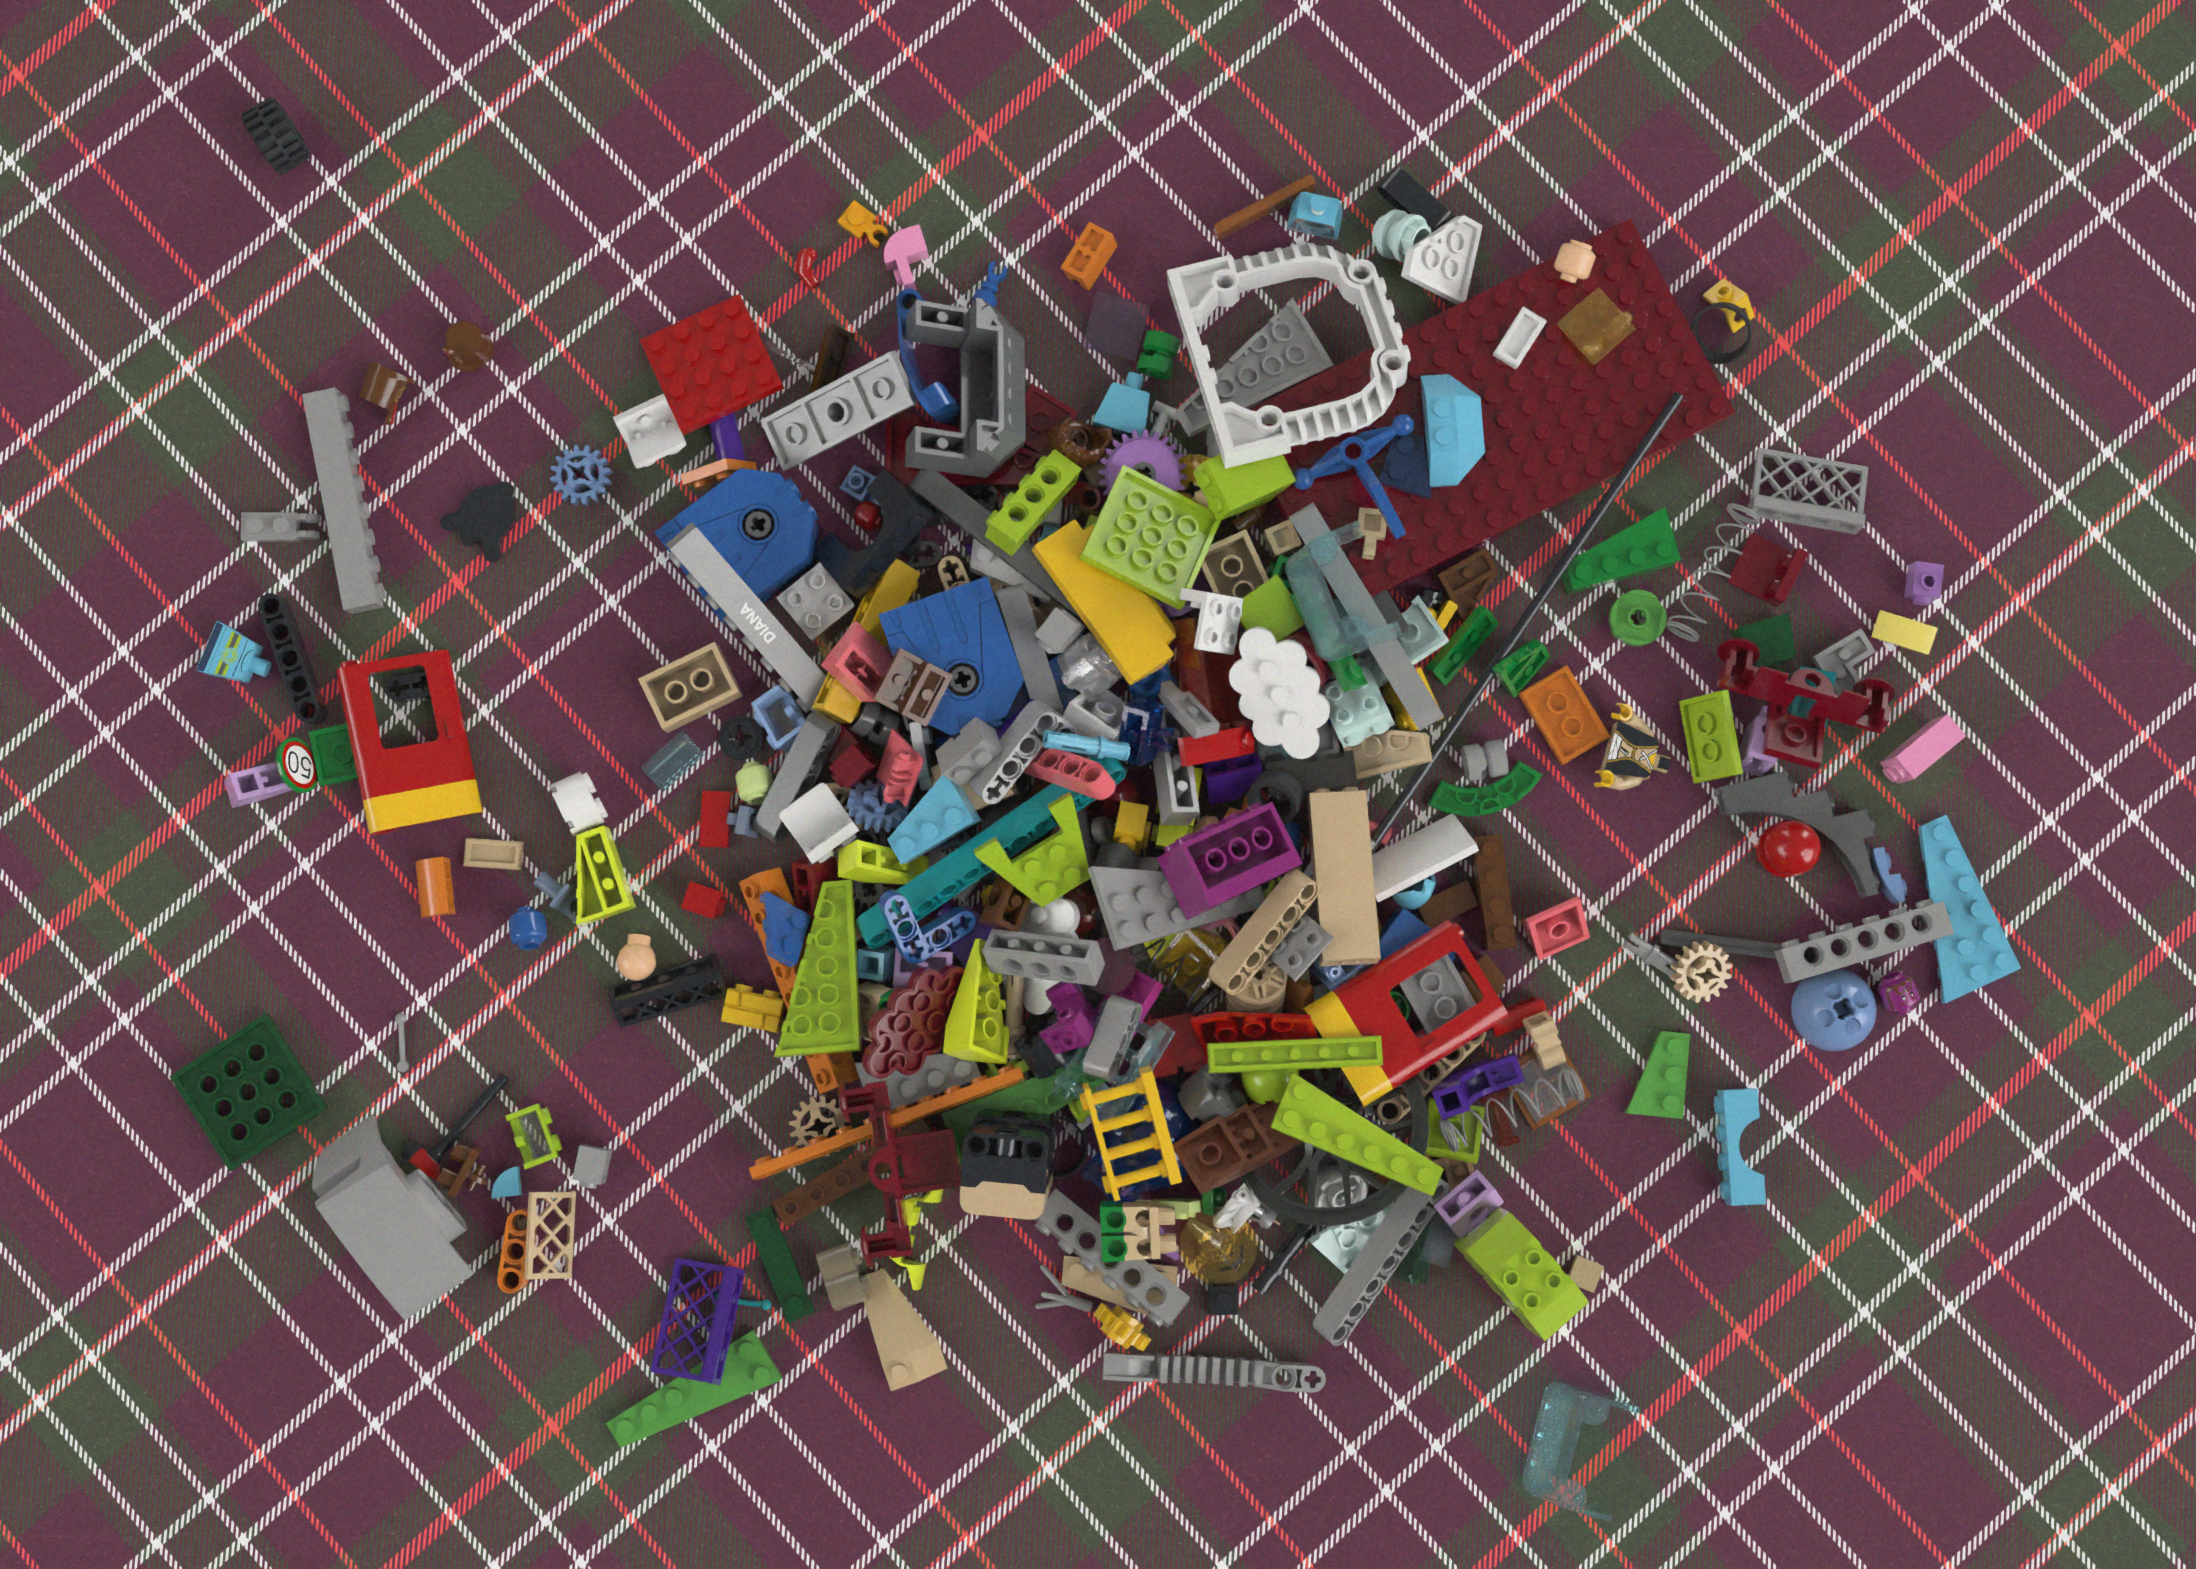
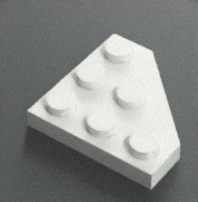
(1445, 259)

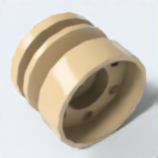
(1263, 992)

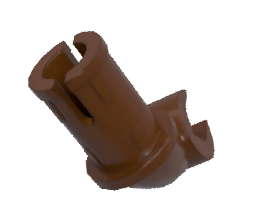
(1248, 518)

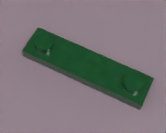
(779, 1264)

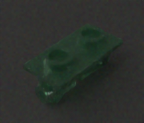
(1411, 1268)

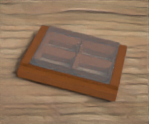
(1548, 1102)

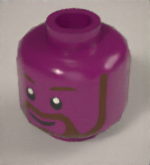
(1898, 992)

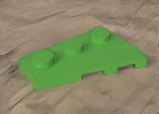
(1663, 1081)

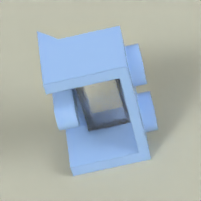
(780, 717)

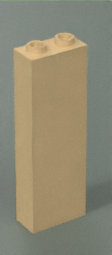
(1344, 875)

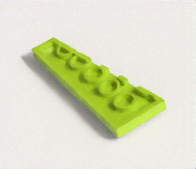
(1334, 1128)

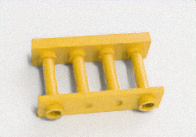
(1151, 1112)

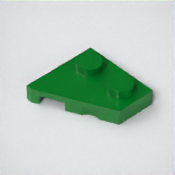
(1521, 666)

